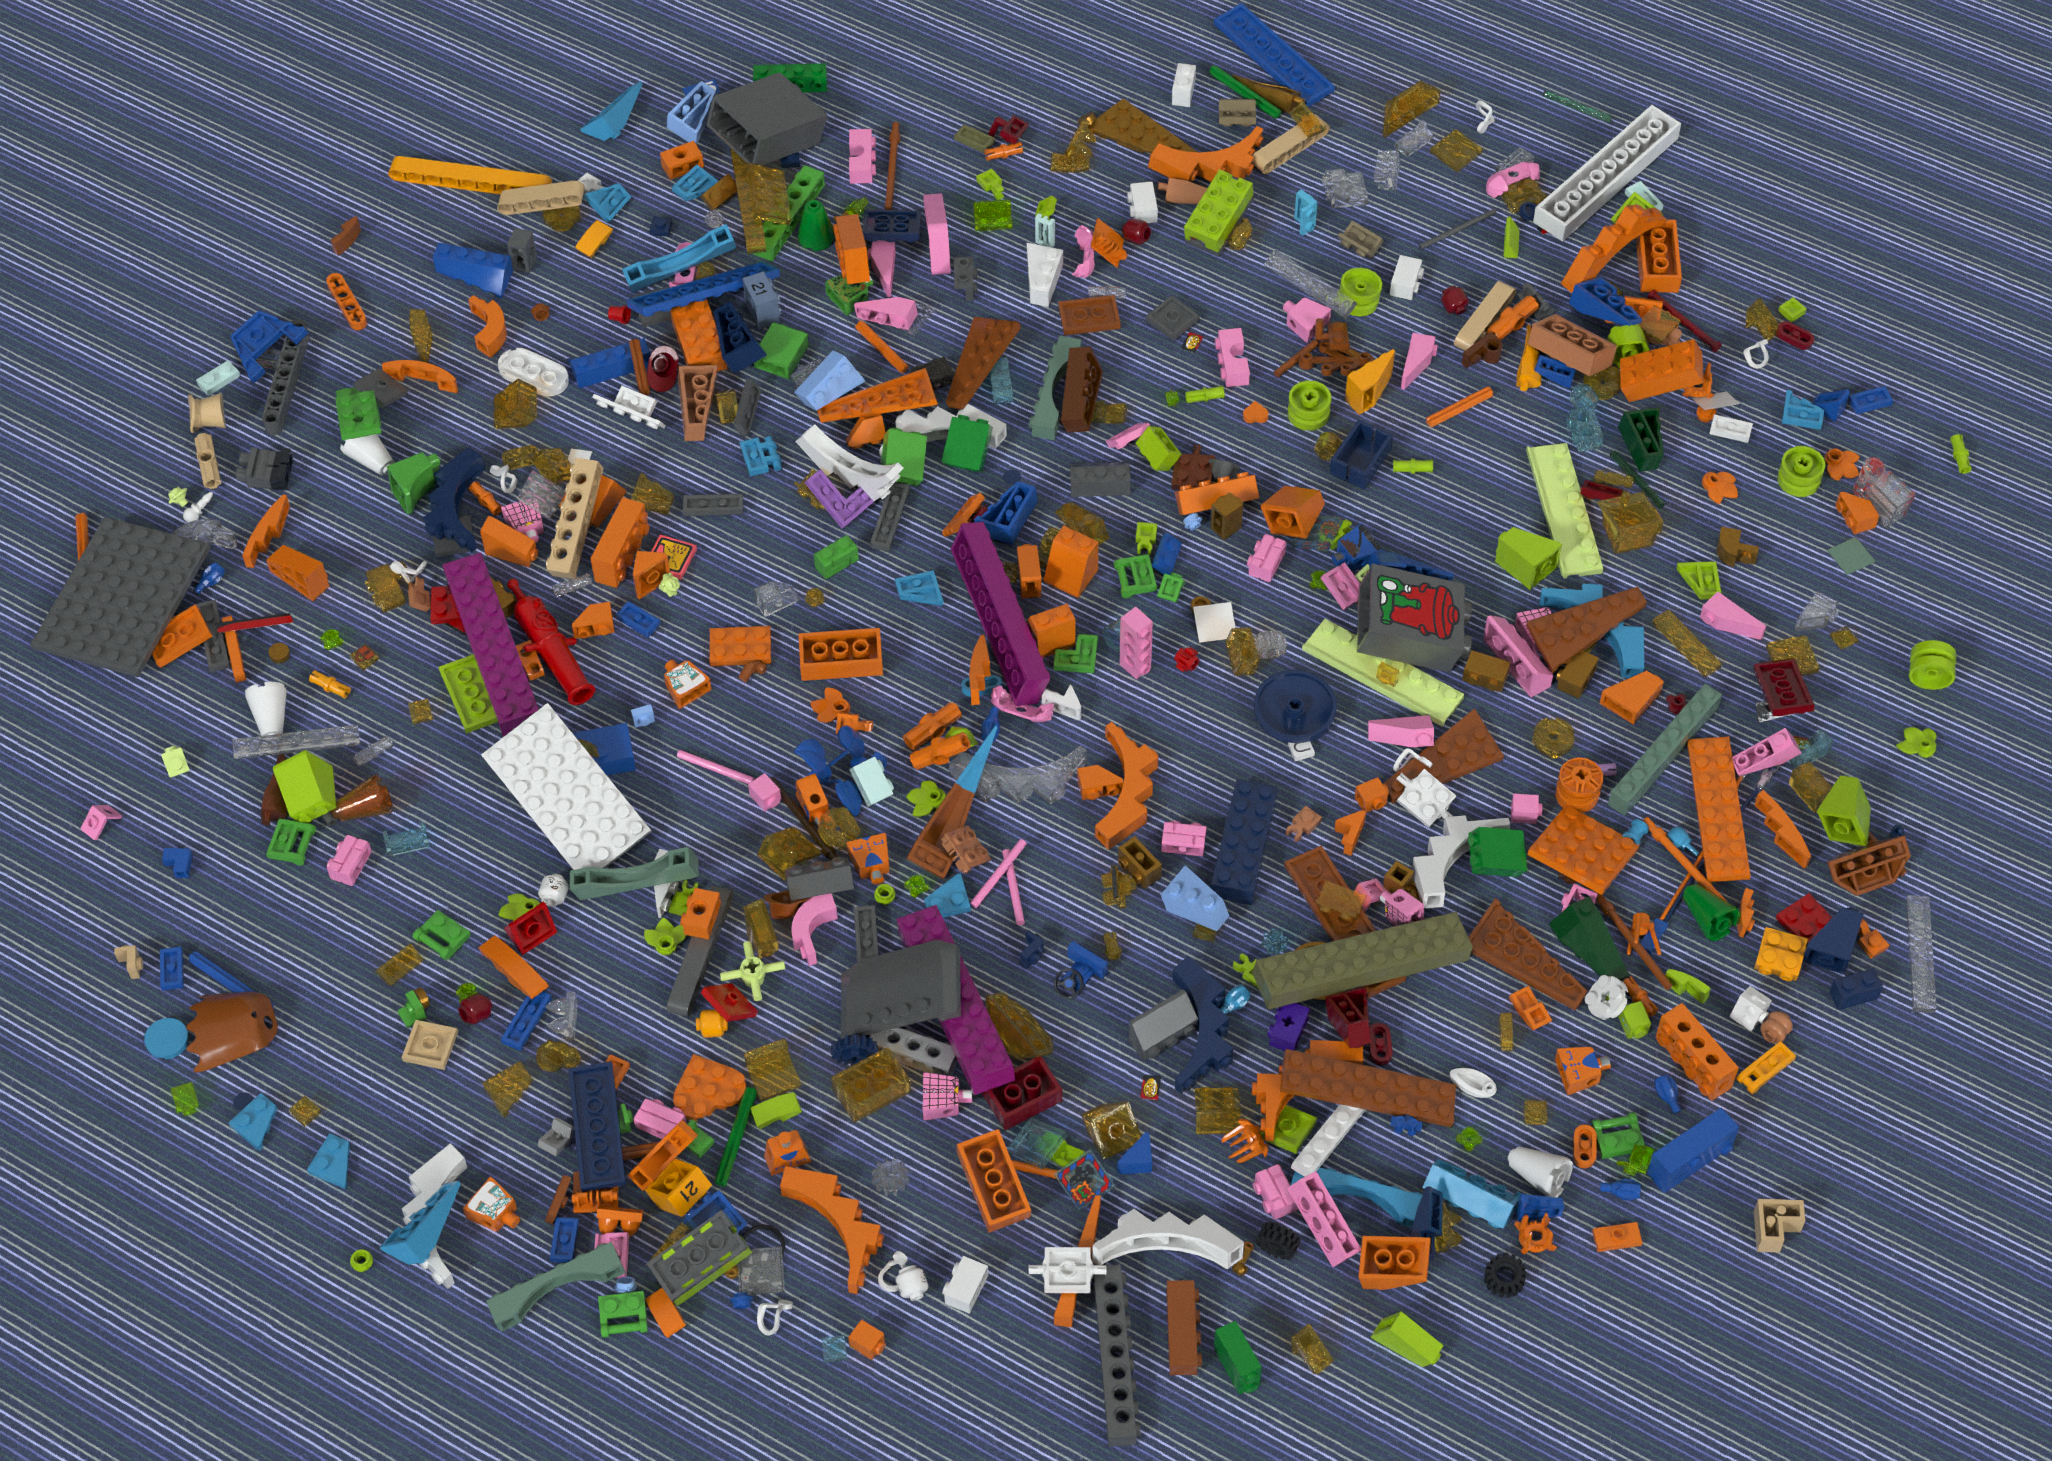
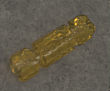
(1613, 478)

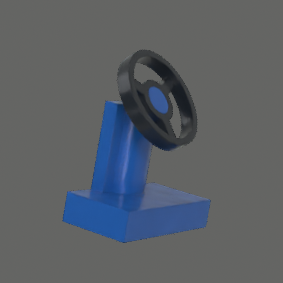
(1082, 970)

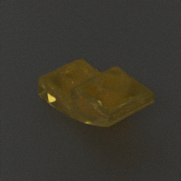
(1070, 164)

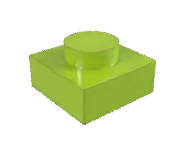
(1792, 309)

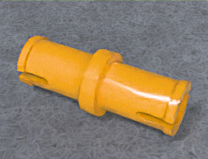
(329, 684)

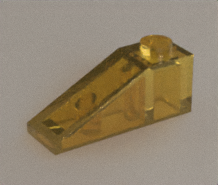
(760, 929)

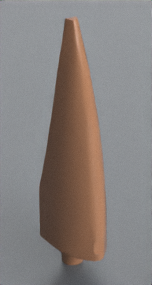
(1182, 191)

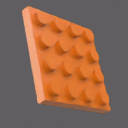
(1583, 849)

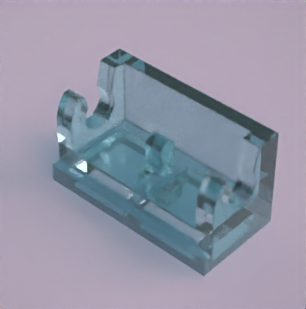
(1813, 748)
(406, 841)

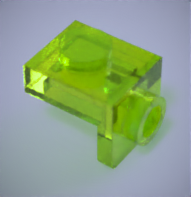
(185, 1099)
(1638, 1161)

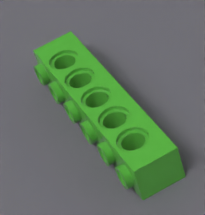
(804, 188)

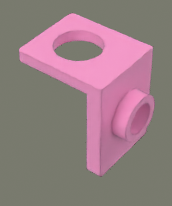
(97, 819)
(1575, 893)

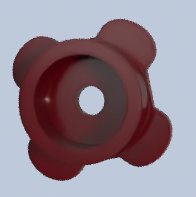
(1673, 706)

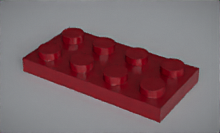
(1783, 687)

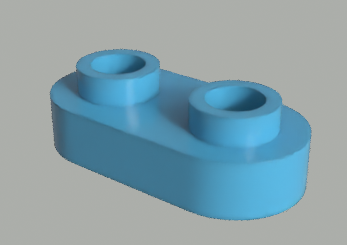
(990, 682)

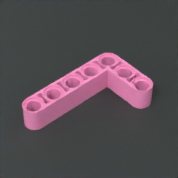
(937, 233)

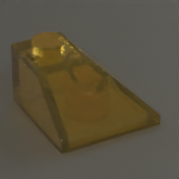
(1111, 1128)

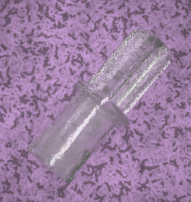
(1097, 291)
(572, 585)
(372, 751)

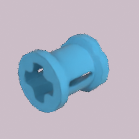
(1636, 831)

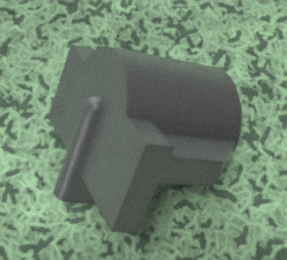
(1223, 468)

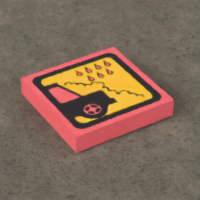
(678, 552)

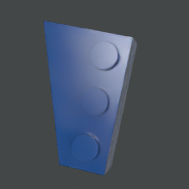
(1010, 513)

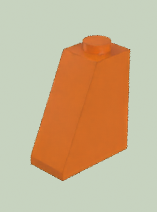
(507, 543)
(1029, 571)
(1632, 696)

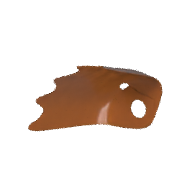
(227, 1029)

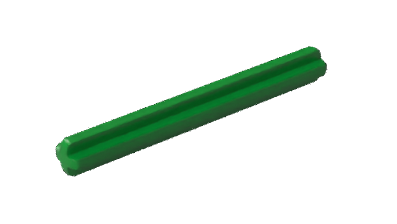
(1244, 91)
(735, 1137)

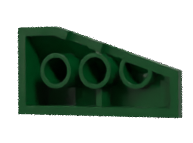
(1586, 934)

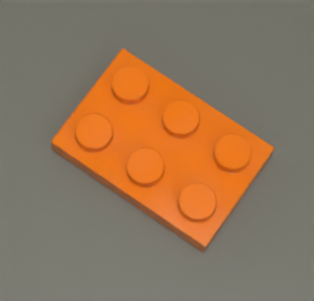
(181, 636)
(740, 645)

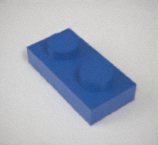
(1870, 400)
(1166, 554)
(638, 619)
(171, 968)
(564, 1240)

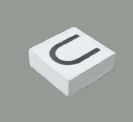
(1301, 750)

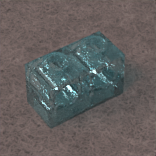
(1585, 429)

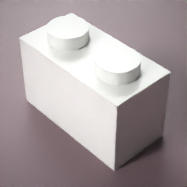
(1183, 85)
(1143, 202)
(1406, 277)
(965, 1284)

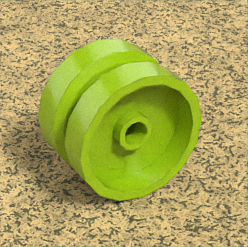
(1362, 287)
(1309, 405)
(1801, 471)
(1932, 665)

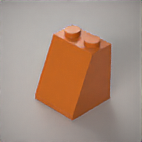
(607, 497)
(1293, 511)
(1071, 561)
(1053, 630)

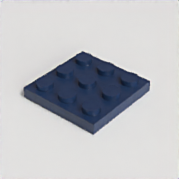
(891, 225)

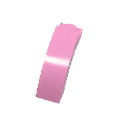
(808, 917)

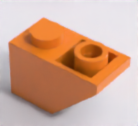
(866, 430)
(1857, 512)
(594, 621)
(1098, 782)

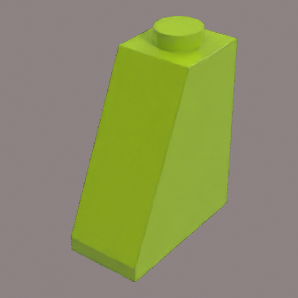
(1407, 1339)

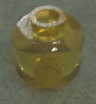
(1327, 445)

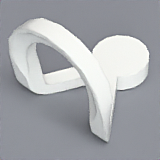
(1483, 125)
(1748, 356)
(498, 471)
(398, 568)
(1413, 755)
(899, 1258)
(782, 1304)

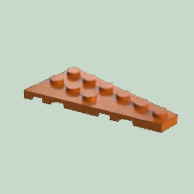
(894, 395)

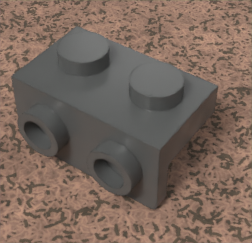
(964, 276)

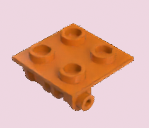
(1108, 243)
(589, 1201)

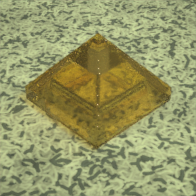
(1844, 637)

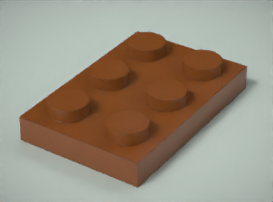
(1089, 315)

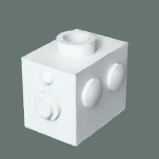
(1751, 1008)

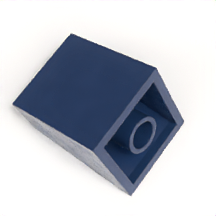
(1835, 941)

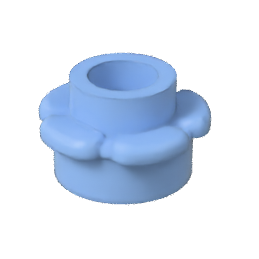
(1192, 521)
(625, 1285)

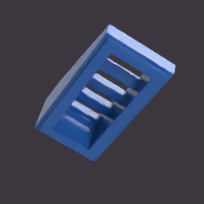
(1560, 378)

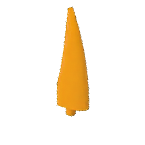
(1526, 373)

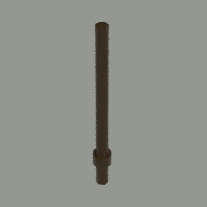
(827, 851)

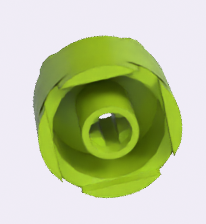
(1629, 341)

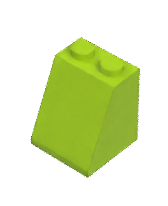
(1527, 556)
(306, 786)
(1846, 812)

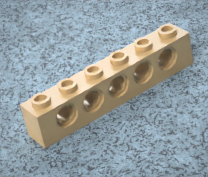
(568, 566)

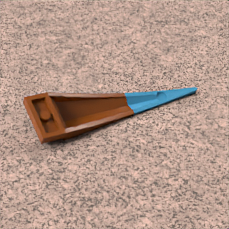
(950, 815)

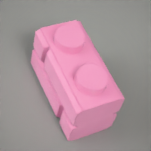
(1266, 557)
(1183, 838)
(349, 860)
(657, 1118)
(1273, 1188)

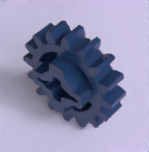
(853, 1049)

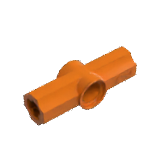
(1513, 317)
(932, 726)
(940, 751)

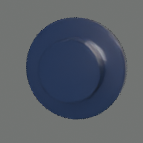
(1527, 211)

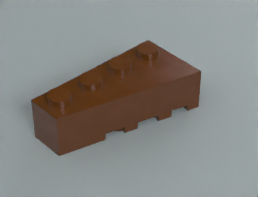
(1081, 389)

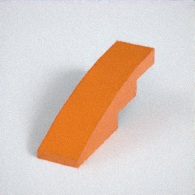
(268, 527)
(978, 669)
(1786, 833)
(513, 967)

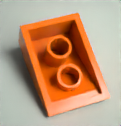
(1393, 1261)

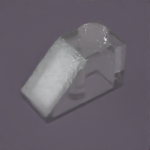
(774, 597)
(1817, 613)

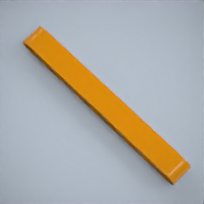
(461, 175)

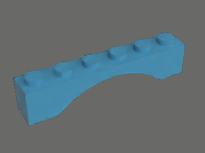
(652, 271)
(1394, 1200)

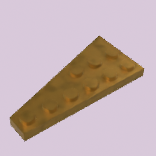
(1134, 129)

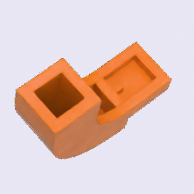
(494, 334)
(662, 1155)

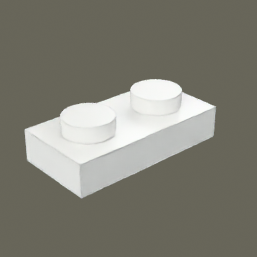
(1731, 428)

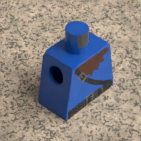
(1355, 548)

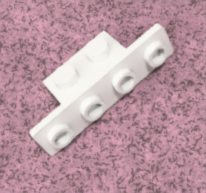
(634, 404)

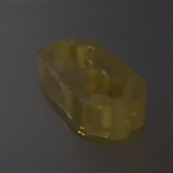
(520, 457)
(1506, 1032)

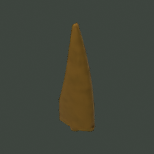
(1281, 97)

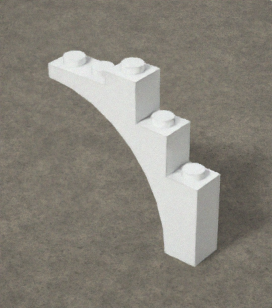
(938, 422)
(852, 470)
(1443, 852)
(424, 1183)
(1169, 1232)

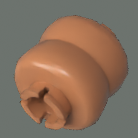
(1776, 1027)

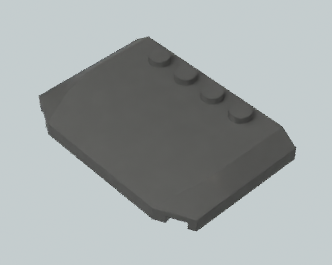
(901, 989)

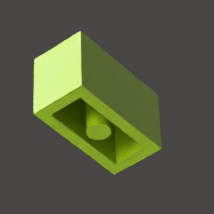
(1158, 448)

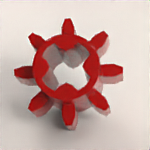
(1186, 659)

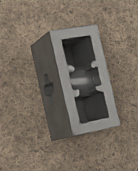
(522, 250)

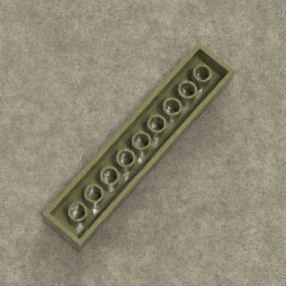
(1362, 960)

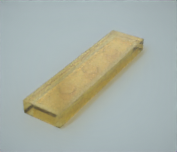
(1687, 643)

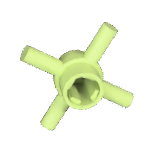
(749, 965)

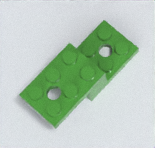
(357, 413)

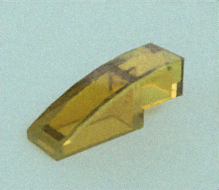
(421, 333)

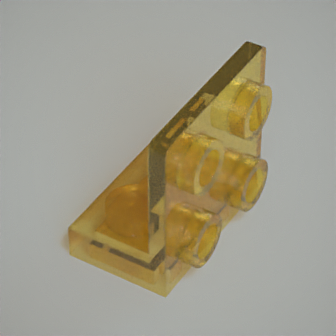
(786, 849)
(771, 1069)
(1217, 1110)

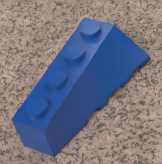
(475, 267)
(606, 364)

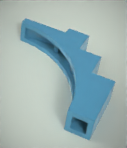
(1625, 640)

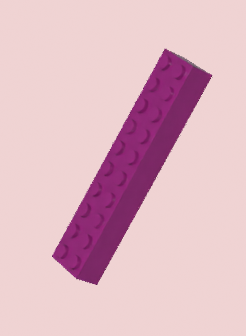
(1000, 614)
(490, 641)
(973, 1033)

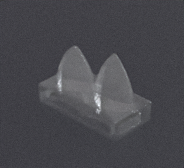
(1414, 139)
(567, 1007)

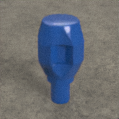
(210, 576)
(989, 723)
(1668, 1091)
(1624, 1189)

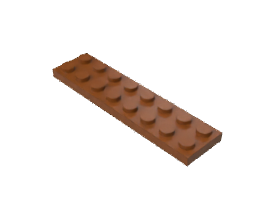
(1309, 874)
(1368, 1088)

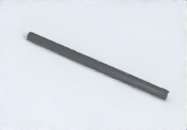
(1456, 229)

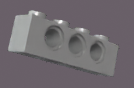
(919, 1058)

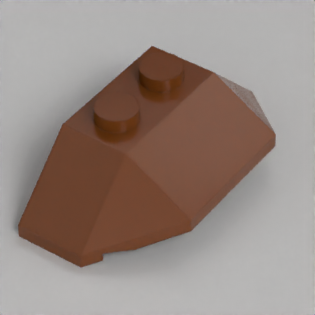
(1870, 865)

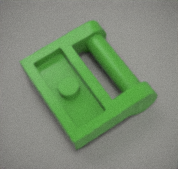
(1141, 572)
(284, 839)
(444, 929)
(1617, 1142)
(622, 1306)

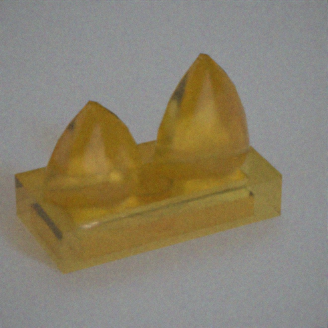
(1084, 134)
(1449, 1237)

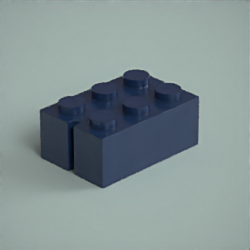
(1359, 456)

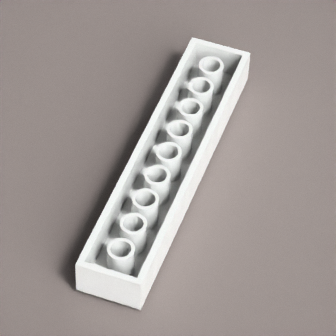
(1606, 173)

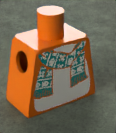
(685, 682)
(492, 1207)

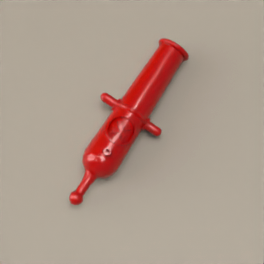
(551, 645)

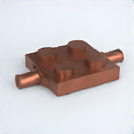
(1192, 469)

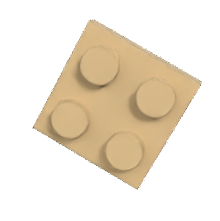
(429, 1044)

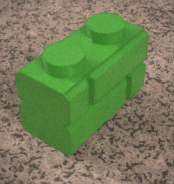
(836, 557)

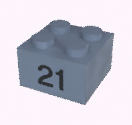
(761, 300)

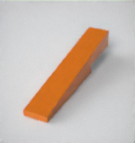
(1066, 1306)

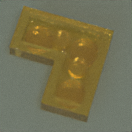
(1797, 649)

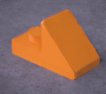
(1351, 828)

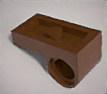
(1487, 349)

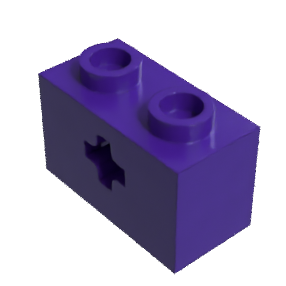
(1293, 1016)

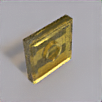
(1456, 150)

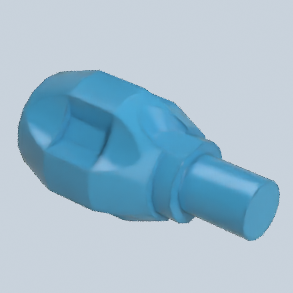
(1235, 999)

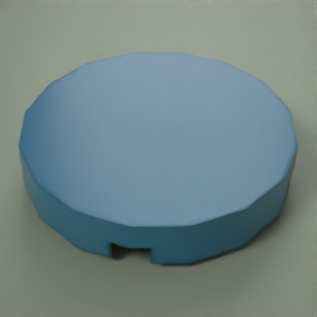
(166, 1038)

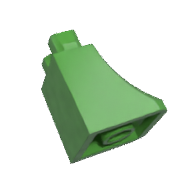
(412, 479)

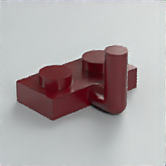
(1011, 130)

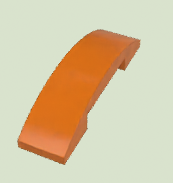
(421, 370)

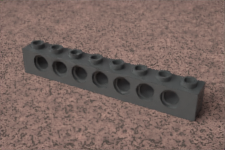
(1117, 1432)

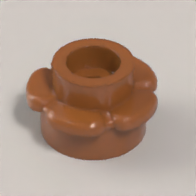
(540, 312)

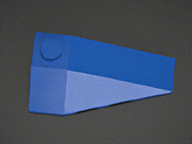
(1600, 300)
(1404, 563)

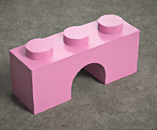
(861, 145)
(1233, 370)

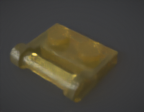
(1520, 191)

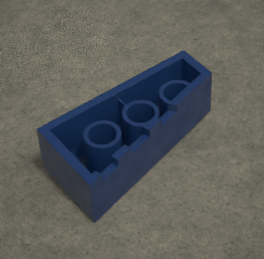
(736, 339)

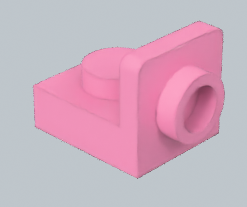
(1372, 890)

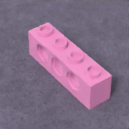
(1136, 642)
(1324, 1219)

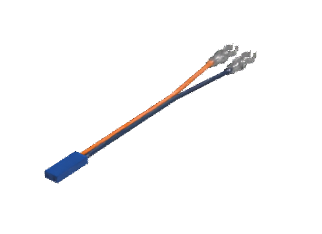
(1661, 924)

